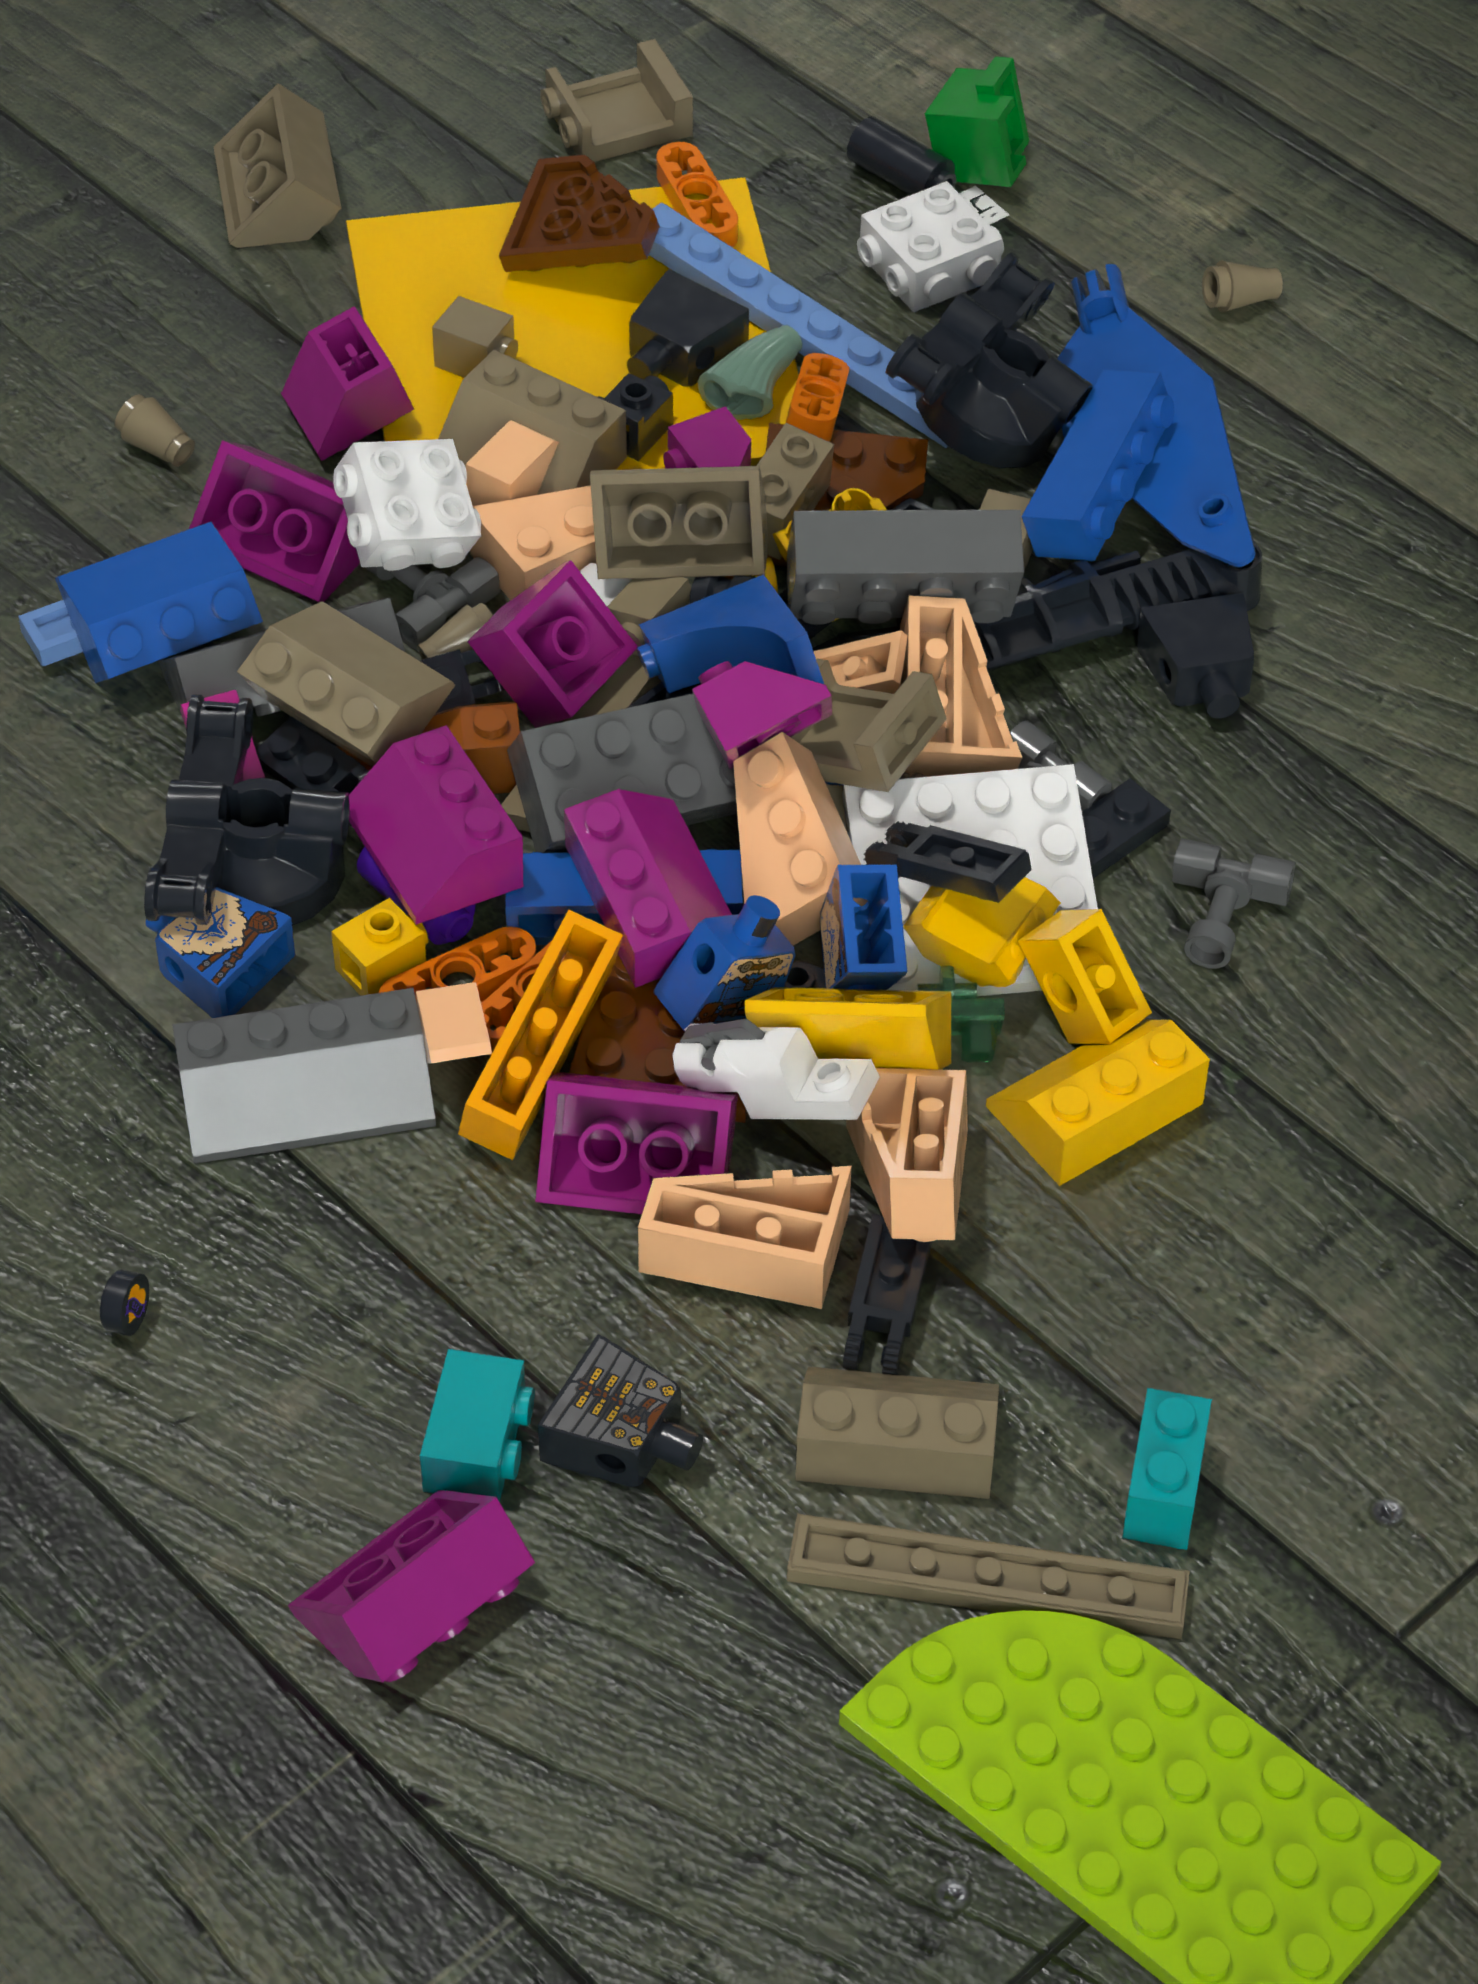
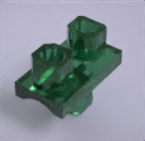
(972, 1018)

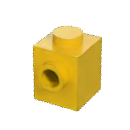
(378, 946)

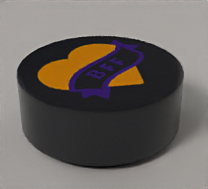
(124, 1302)

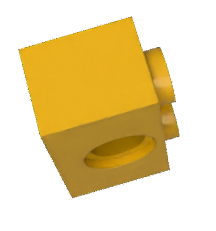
(1085, 976)

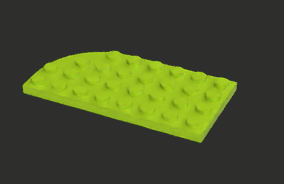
(1142, 1799)

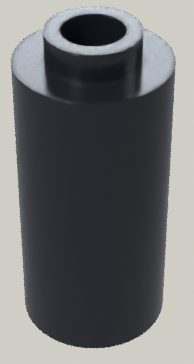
(898, 157)

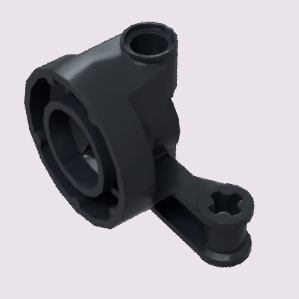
(985, 382)
(242, 834)

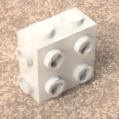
(929, 246)
(407, 503)

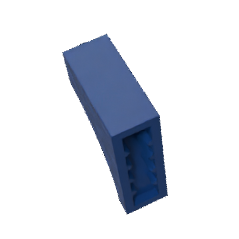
(732, 626)

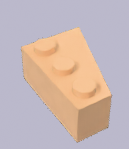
(535, 536)
(948, 647)
(789, 833)
(915, 1149)
(747, 1235)

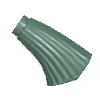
(749, 373)

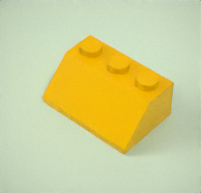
(882, 1025)
(1103, 1097)

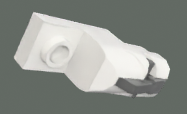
(773, 1071)

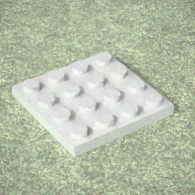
(1014, 807)

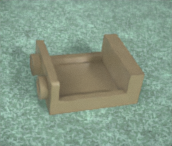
(621, 109)
(873, 732)

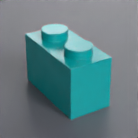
(476, 1424)
(1166, 1469)

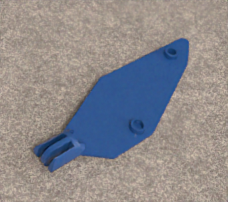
(1192, 475)

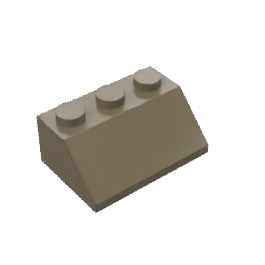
(277, 173)
(505, 389)
(679, 522)
(344, 681)
(897, 1432)

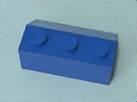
(157, 601)

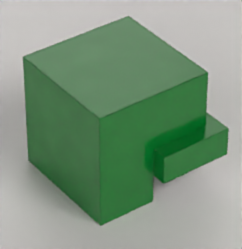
(981, 124)

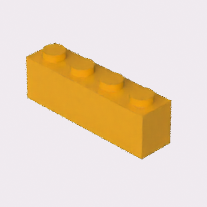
(540, 1034)

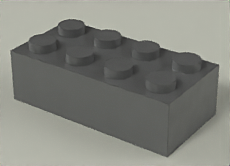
(874, 559)
(638, 749)

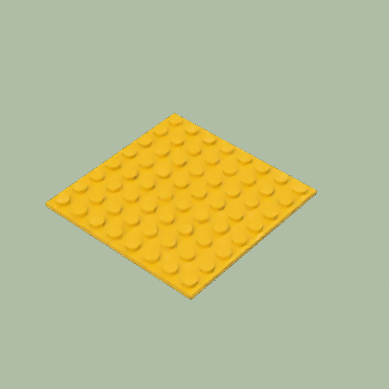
(564, 317)

